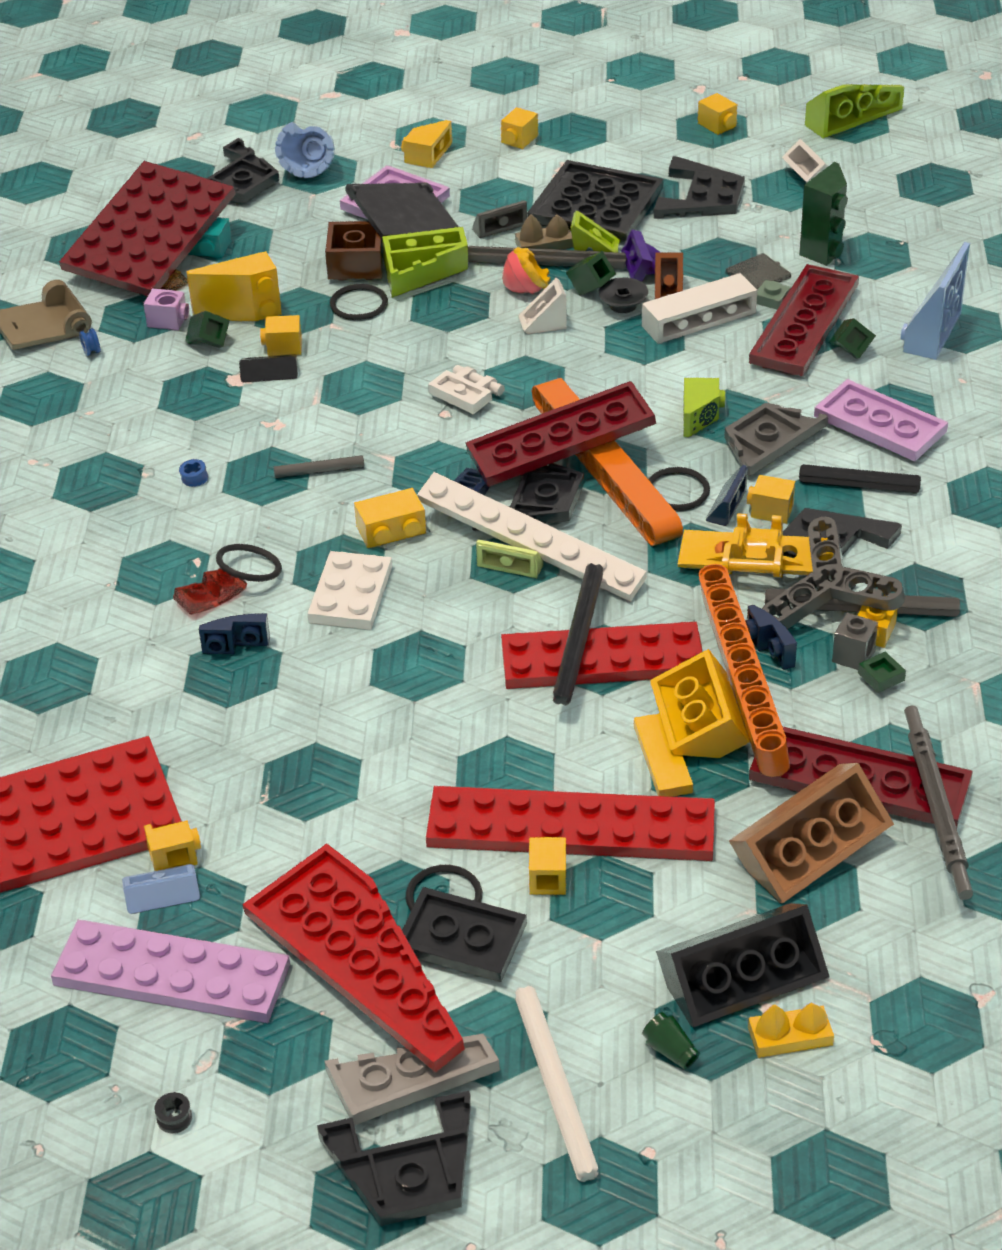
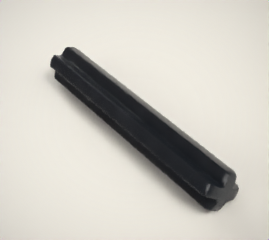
(859, 478)

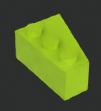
(423, 258)

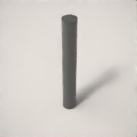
(318, 466)

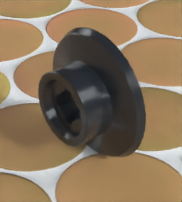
(623, 294)

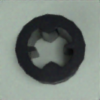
(171, 1123)

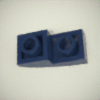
(225, 633)
(772, 635)

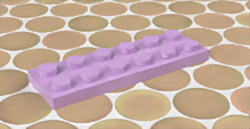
(171, 970)

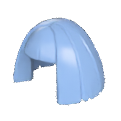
(304, 151)

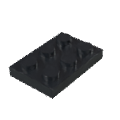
(463, 933)

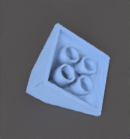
(938, 311)

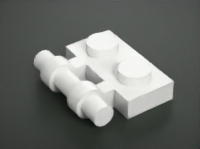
(465, 388)

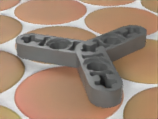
(842, 581)

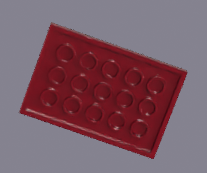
(147, 228)

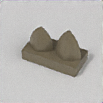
(555, 236)

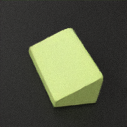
(508, 558)

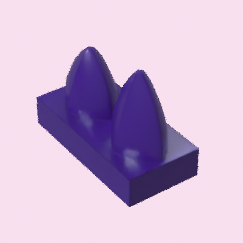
(639, 256)

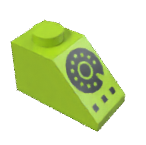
(701, 403)

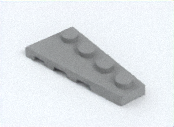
(397, 1080)

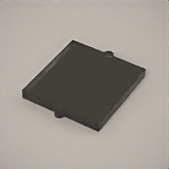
(759, 269)

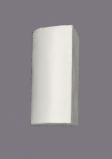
(804, 161)

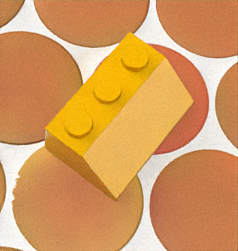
(699, 708)

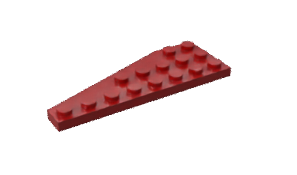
(346, 934)

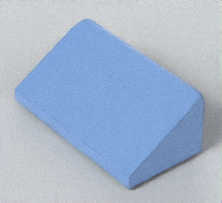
(160, 888)

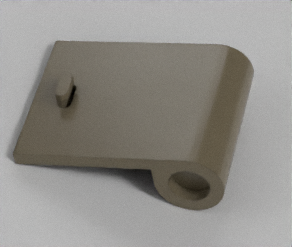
(51, 320)

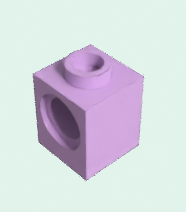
(166, 309)

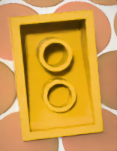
(236, 288)

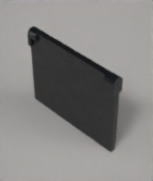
(400, 207)

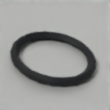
(358, 287)
(699, 476)
(244, 576)
(442, 868)

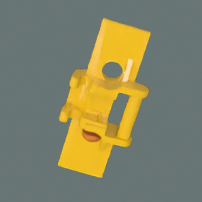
(748, 549)

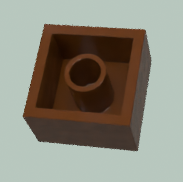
(353, 251)

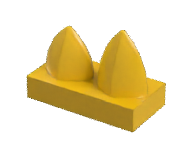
(790, 1031)

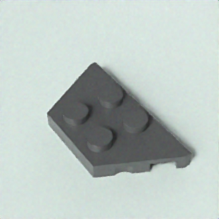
(769, 434)

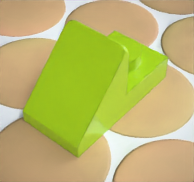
(589, 234)

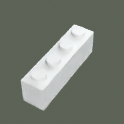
(699, 308)

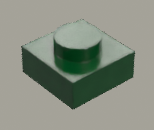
(881, 672)

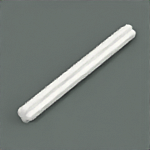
(556, 1084)

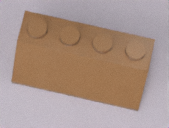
(812, 831)

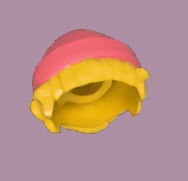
(523, 273)

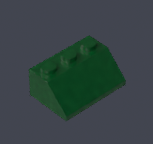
(824, 216)

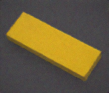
(666, 769)

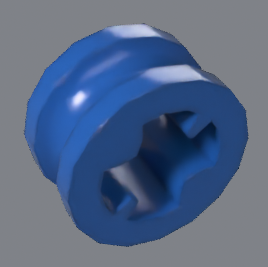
(89, 342)
(193, 472)

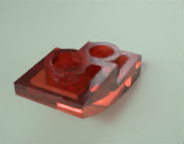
(214, 590)

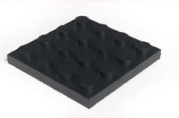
(604, 195)

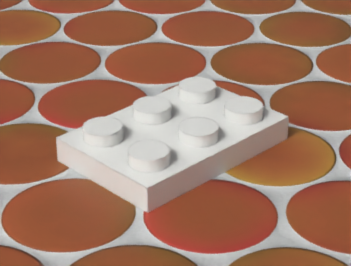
(350, 590)

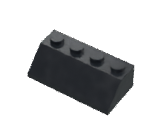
(743, 963)

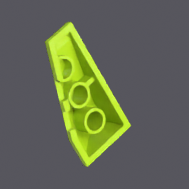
(851, 106)

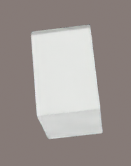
(546, 311)

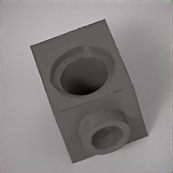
(854, 640)

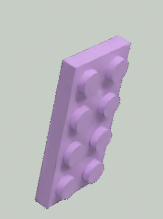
(881, 419)

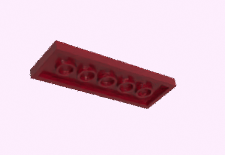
(804, 320)
(560, 433)
(891, 774)

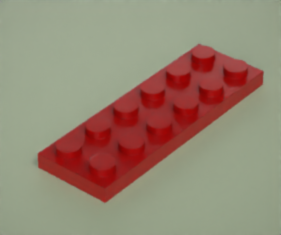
(608, 655)

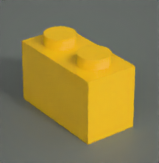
(390, 518)

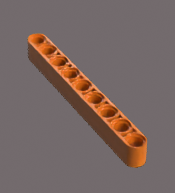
(618, 475)
(744, 671)

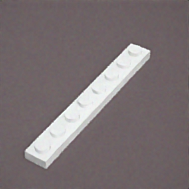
(528, 533)

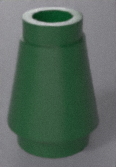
(670, 1040)

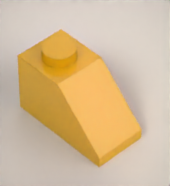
(427, 143)

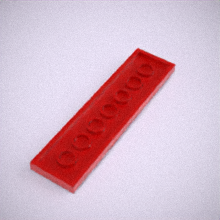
(589, 821)

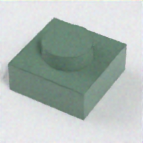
(772, 294)

